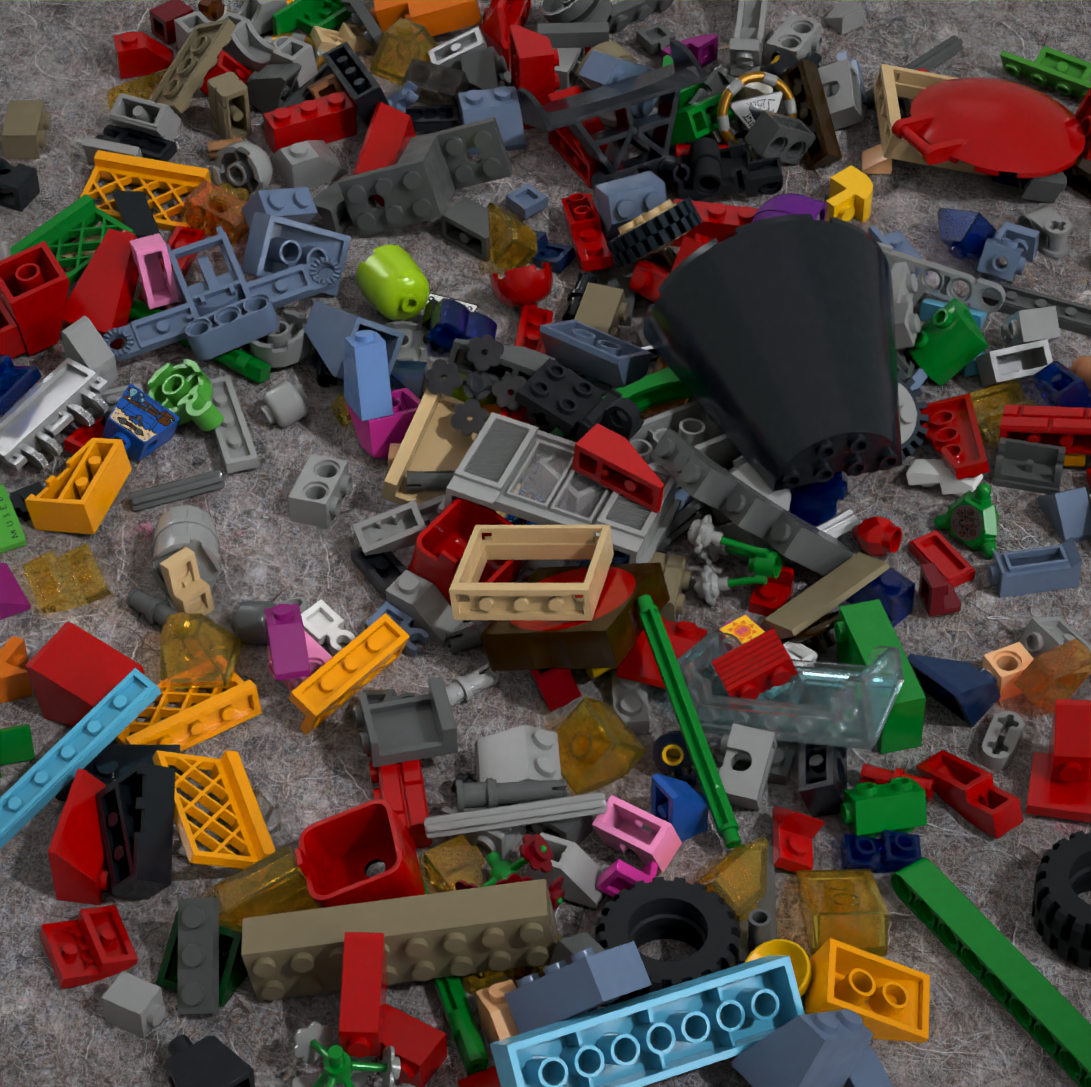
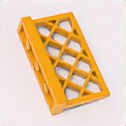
(149, 175)
(197, 723)
(237, 809)

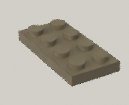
(192, 64)

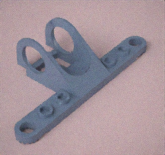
(215, 293)

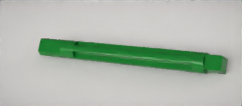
(235, 359)
(461, 1021)

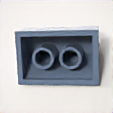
(595, 353)

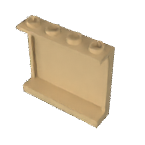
(428, 446)

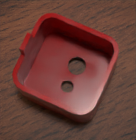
(343, 847)

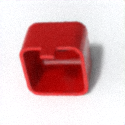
(445, 540)

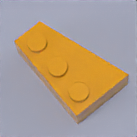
(83, 491)

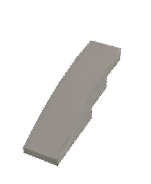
(396, 527)

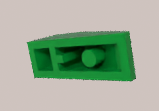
(697, 119)

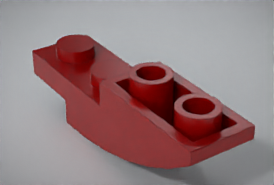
(586, 232)

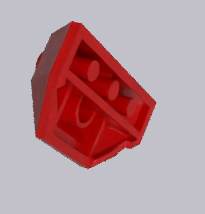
(497, 21)

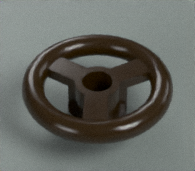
(818, 633)

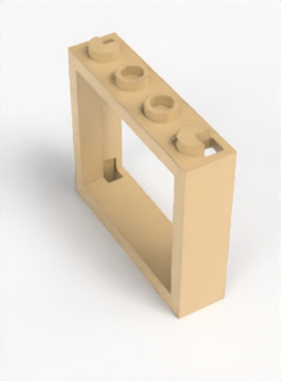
(905, 83)
(531, 600)

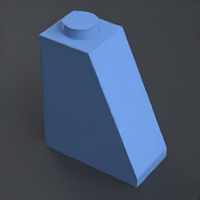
(367, 375)

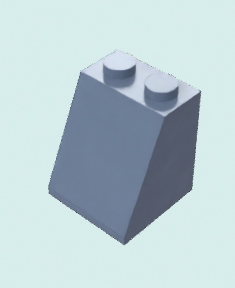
(330, 326)
(807, 1051)

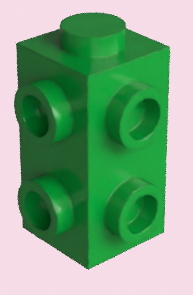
(884, 807)

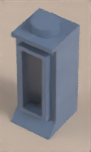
(1035, 569)

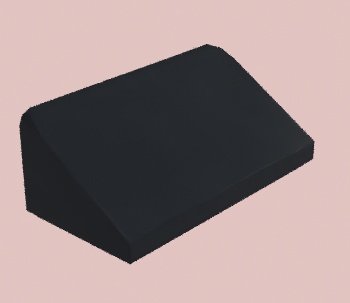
(136, 212)

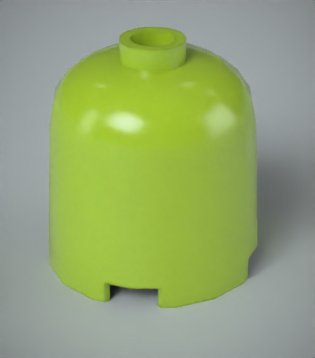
(393, 283)

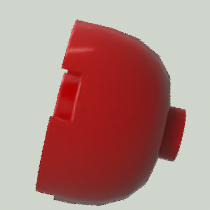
(523, 285)

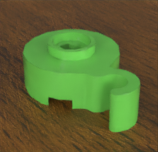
(186, 393)

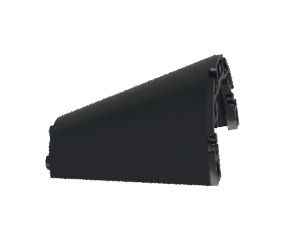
(788, 346)

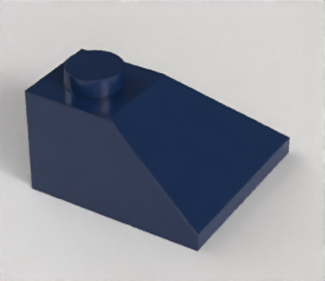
(956, 686)

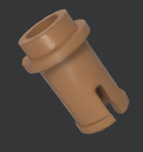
(215, 146)

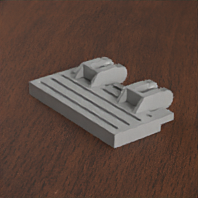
(49, 409)

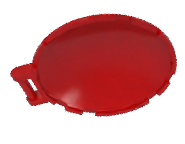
(992, 127)

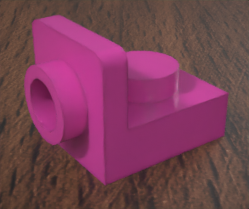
(622, 875)

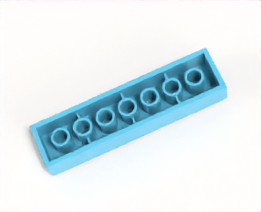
(656, 1032)

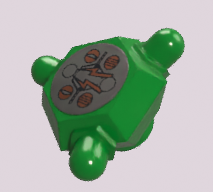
(972, 520)

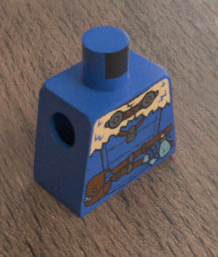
(140, 423)

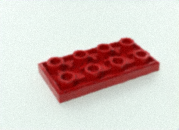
(1056, 798)

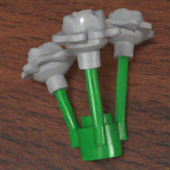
(711, 543)

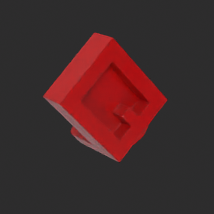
(774, 595)

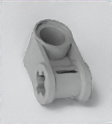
(1052, 229)

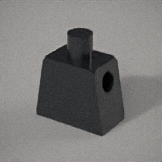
(206, 1064)

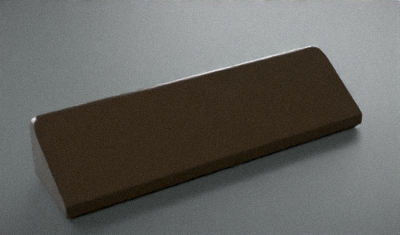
(813, 111)

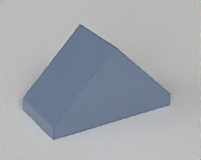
(1068, 513)

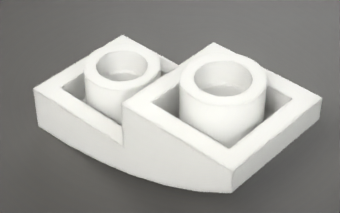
(934, 471)

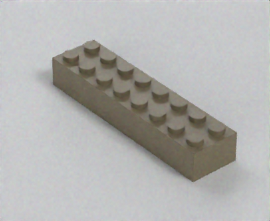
(422, 934)

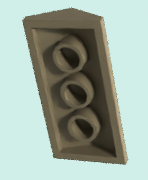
(824, 595)

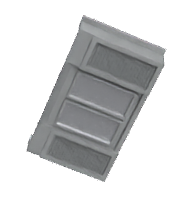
(532, 478)

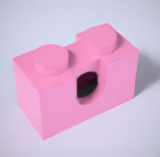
(156, 286)
(622, 830)

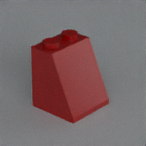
(35, 295)
(75, 673)

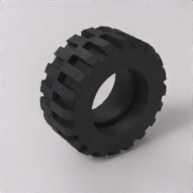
(1055, 904)
(672, 912)

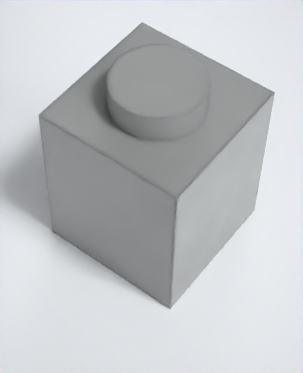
(133, 1004)

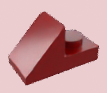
(793, 839)

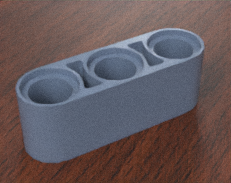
(232, 326)

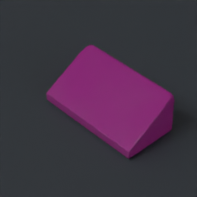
(11, 595)

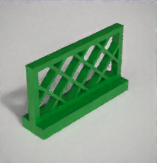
(65, 227)

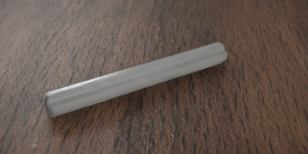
(515, 815)

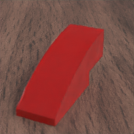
(972, 793)

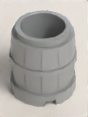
(188, 528)

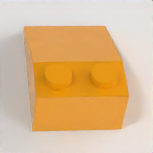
(882, 992)

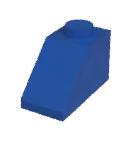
(679, 805)

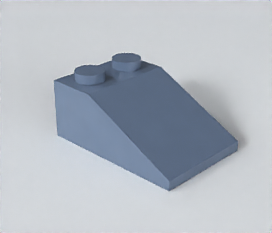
(285, 243)

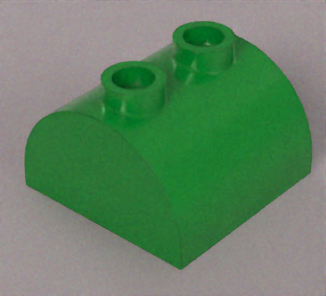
(948, 342)

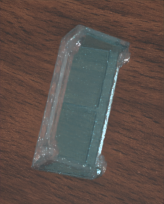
(817, 706)

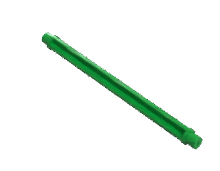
(688, 722)

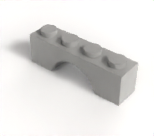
(257, 11)
(256, 53)

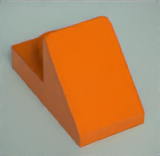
(13, 674)

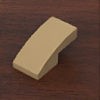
(328, 39)
(184, 584)

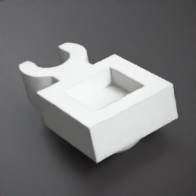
(326, 626)

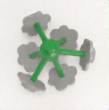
(338, 1065)

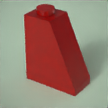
(363, 994)

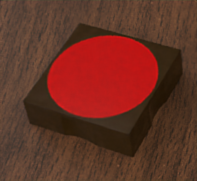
(579, 644)

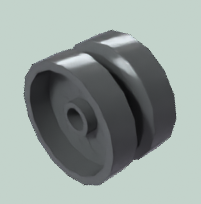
(575, 10)

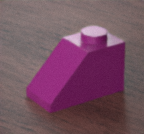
(287, 641)

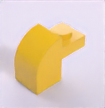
(850, 195)

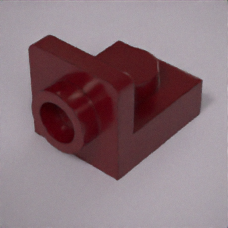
(936, 593)

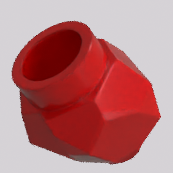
(877, 536)

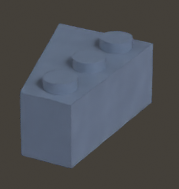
(606, 69)
(577, 987)

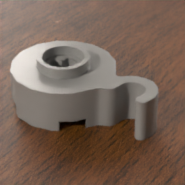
(286, 344)

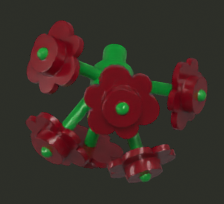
(533, 851)

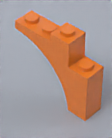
(434, 15)

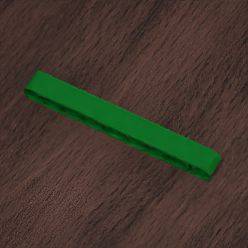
(998, 966)

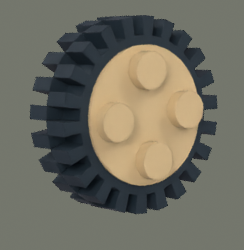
(654, 232)

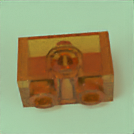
(214, 207)

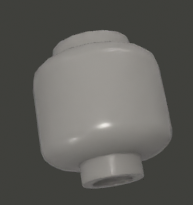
(285, 404)

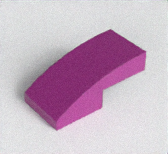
(703, 47)

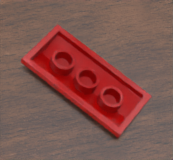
(385, 140)

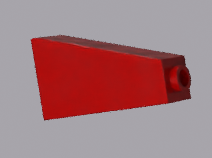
(106, 286)

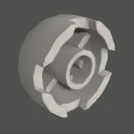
(243, 166)

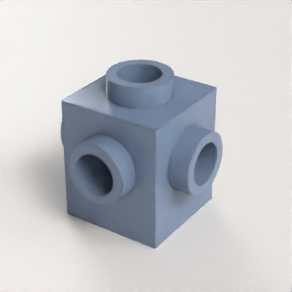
(990, 262)

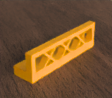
(348, 671)

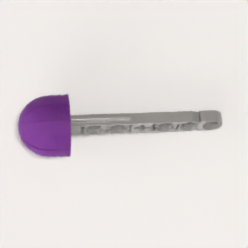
(799, 204)

